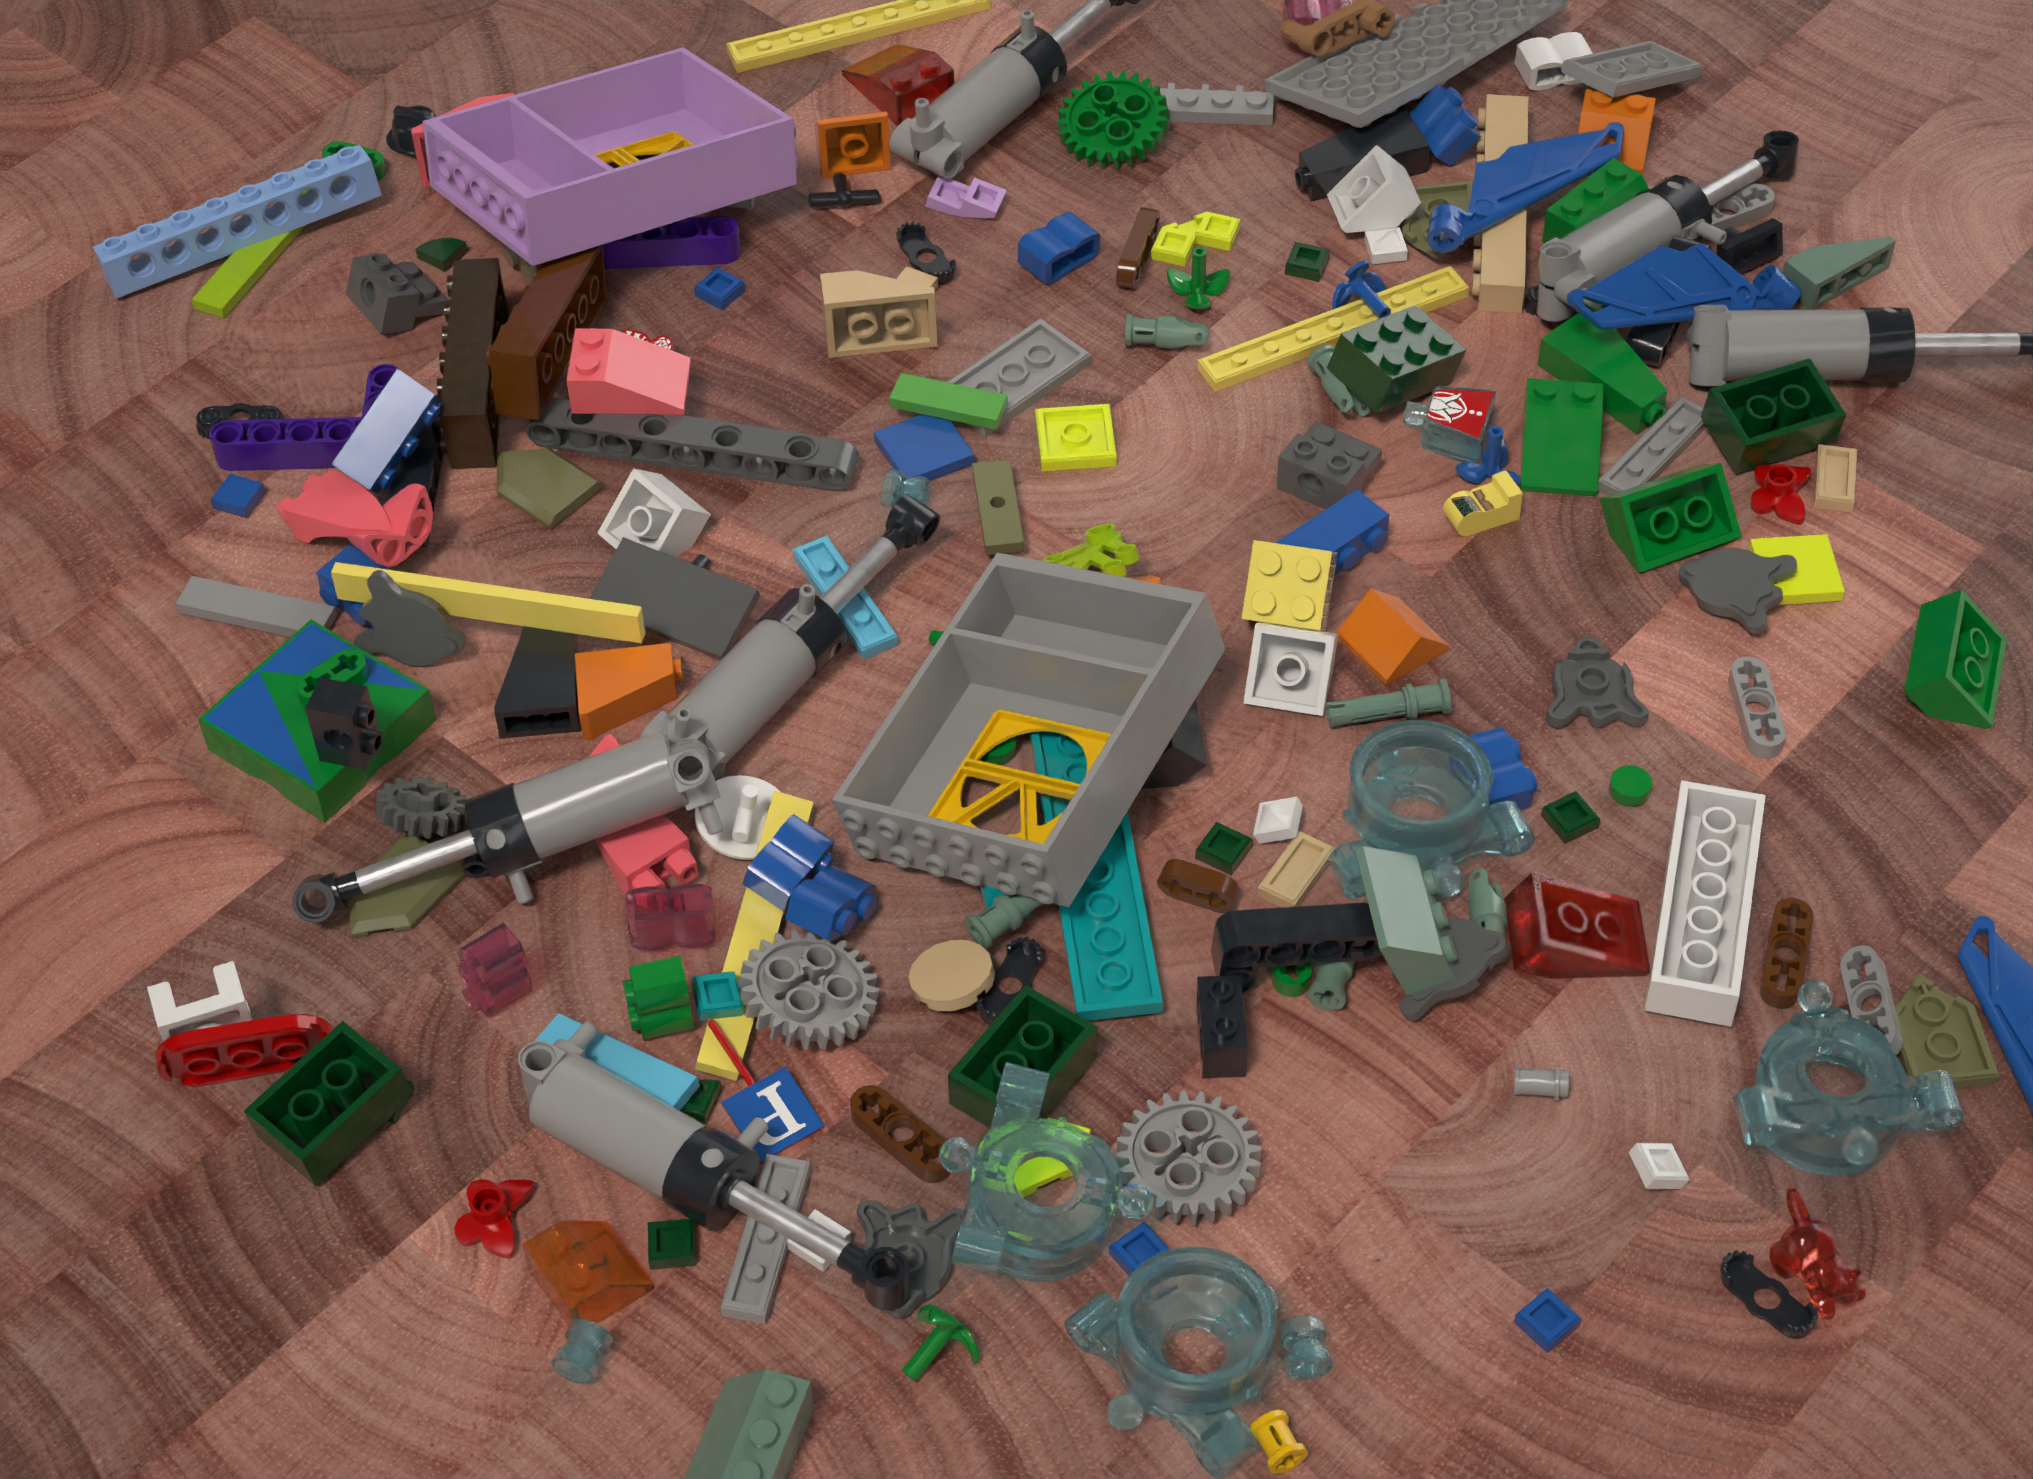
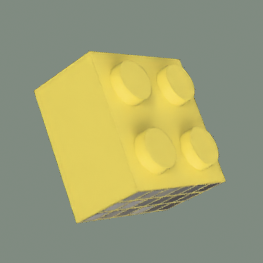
(1289, 585)

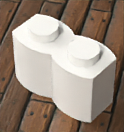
(1542, 59)

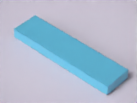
(860, 617)
(639, 1068)

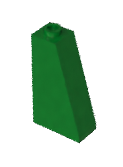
(1592, 355)

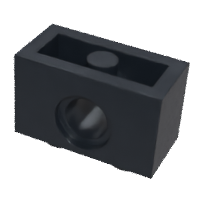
(343, 723)

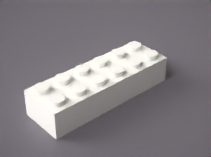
(1705, 904)

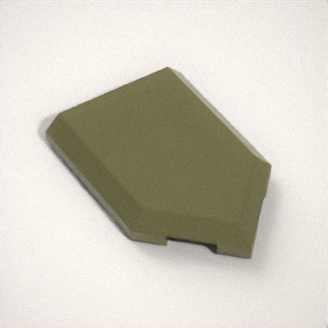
(1416, 227)
(544, 484)
(404, 902)
(1943, 1036)

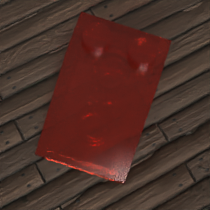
(899, 78)
(1574, 931)

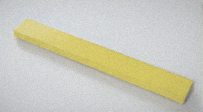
(845, 30)
(1302, 338)
(504, 604)
(755, 922)

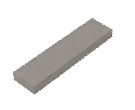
(1655, 449)
(251, 607)
(761, 1248)

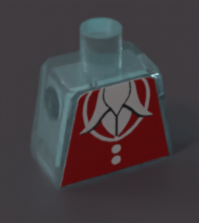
(1454, 421)

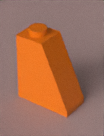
(624, 685)

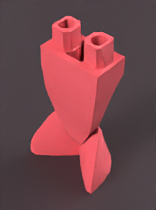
(344, 508)
(647, 851)

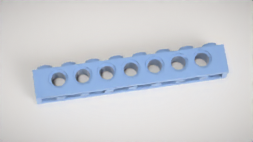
(225, 235)

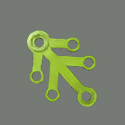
(1100, 541)

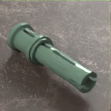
(1408, 702)
(1004, 914)

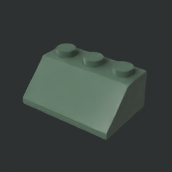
(1407, 918)
(754, 1428)

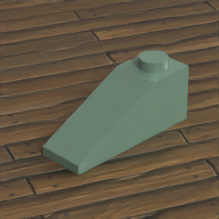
(1836, 268)

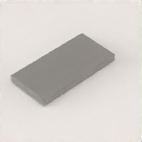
(1631, 68)
(1025, 368)

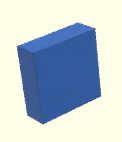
(719, 288)
(238, 495)
(1136, 1248)
(1547, 1320)

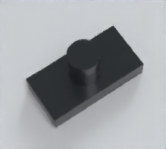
(1752, 247)

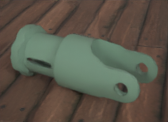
(1164, 332)
(1334, 388)
(1486, 906)
(1328, 989)

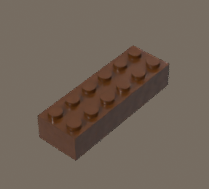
(539, 335)

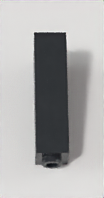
(1332, 159)
(540, 686)

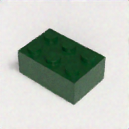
(1396, 358)
(1773, 415)
(1030, 1034)
(329, 1103)

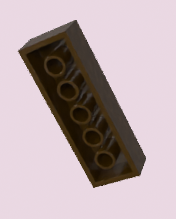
(474, 322)

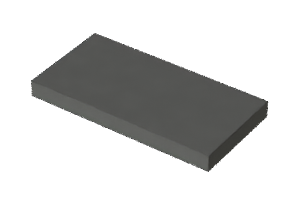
(678, 598)

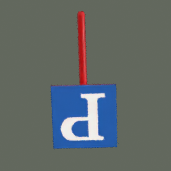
(773, 1099)

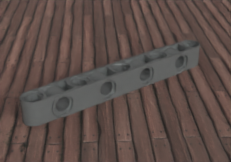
(699, 445)

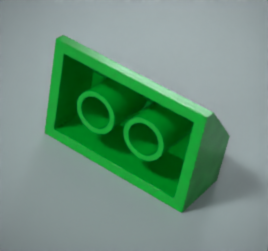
(1592, 198)
(1672, 516)
(1956, 662)

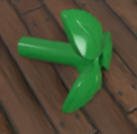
(1198, 283)
(946, 1329)

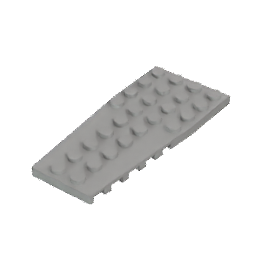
(1418, 53)

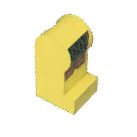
(1485, 505)

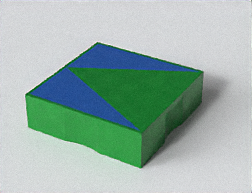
(268, 732)

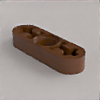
(1138, 248)
(1775, 964)
(897, 1115)

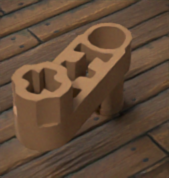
(1352, 22)

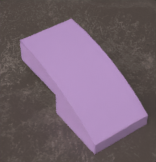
(971, 201)

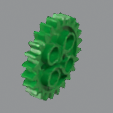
(1113, 119)

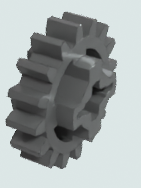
(420, 807)

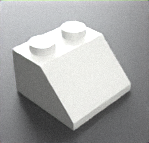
(1374, 194)
(654, 515)
(1290, 668)

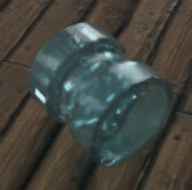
(898, 484)
(581, 1352)
(1306, 1353)

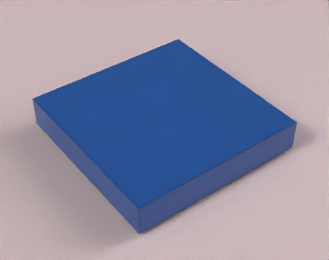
(924, 447)

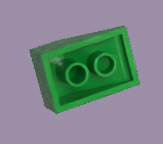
(1561, 437)

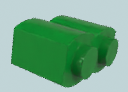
(658, 998)

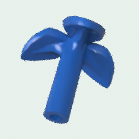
(1365, 286)
(1493, 457)

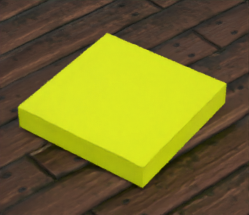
(1075, 437)
(1817, 570)

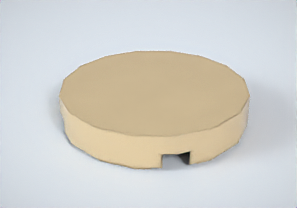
(951, 975)

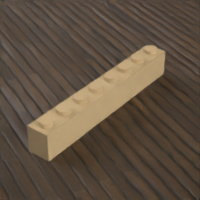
(1502, 246)

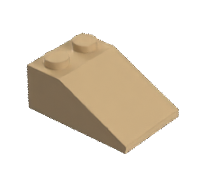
(876, 314)

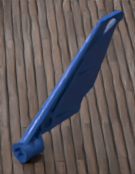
(1519, 180)
(1671, 283)
(2006, 996)

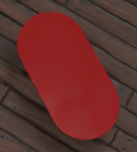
(239, 1049)

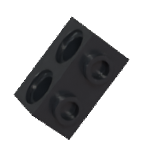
(1221, 1026)

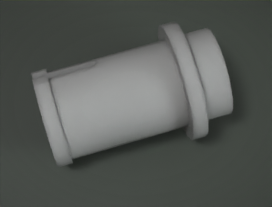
(1541, 1082)

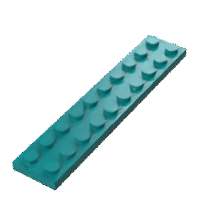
(1107, 922)

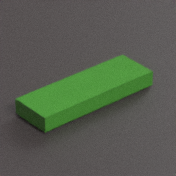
(948, 401)

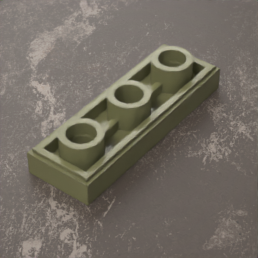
(997, 507)

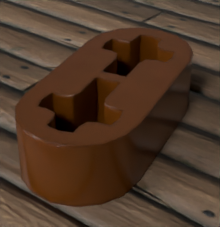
(1198, 885)

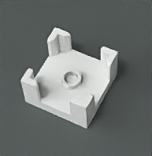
(218, 1010)

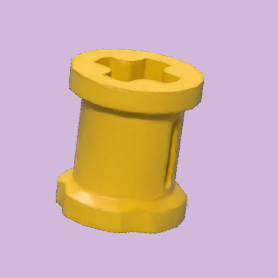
(1283, 1457)

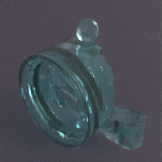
(1433, 764)
(1837, 1132)
(1006, 1229)
(1174, 1293)

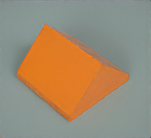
(1389, 636)

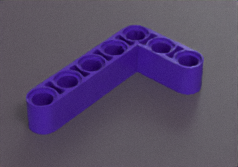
(680, 243)
(291, 442)

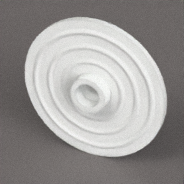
(743, 814)

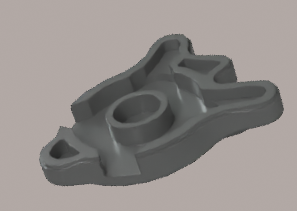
(1738, 584)
(406, 625)
(1593, 687)
(1475, 952)
(922, 1242)

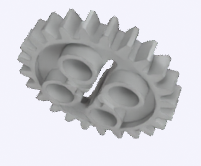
(808, 990)
(1190, 1156)

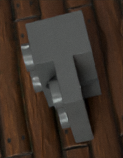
(392, 292)
(1325, 465)

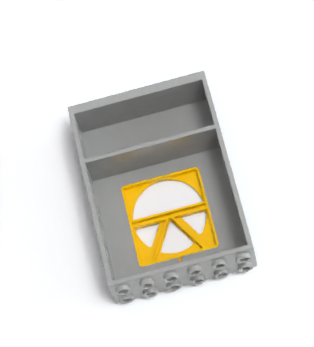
(1024, 655)

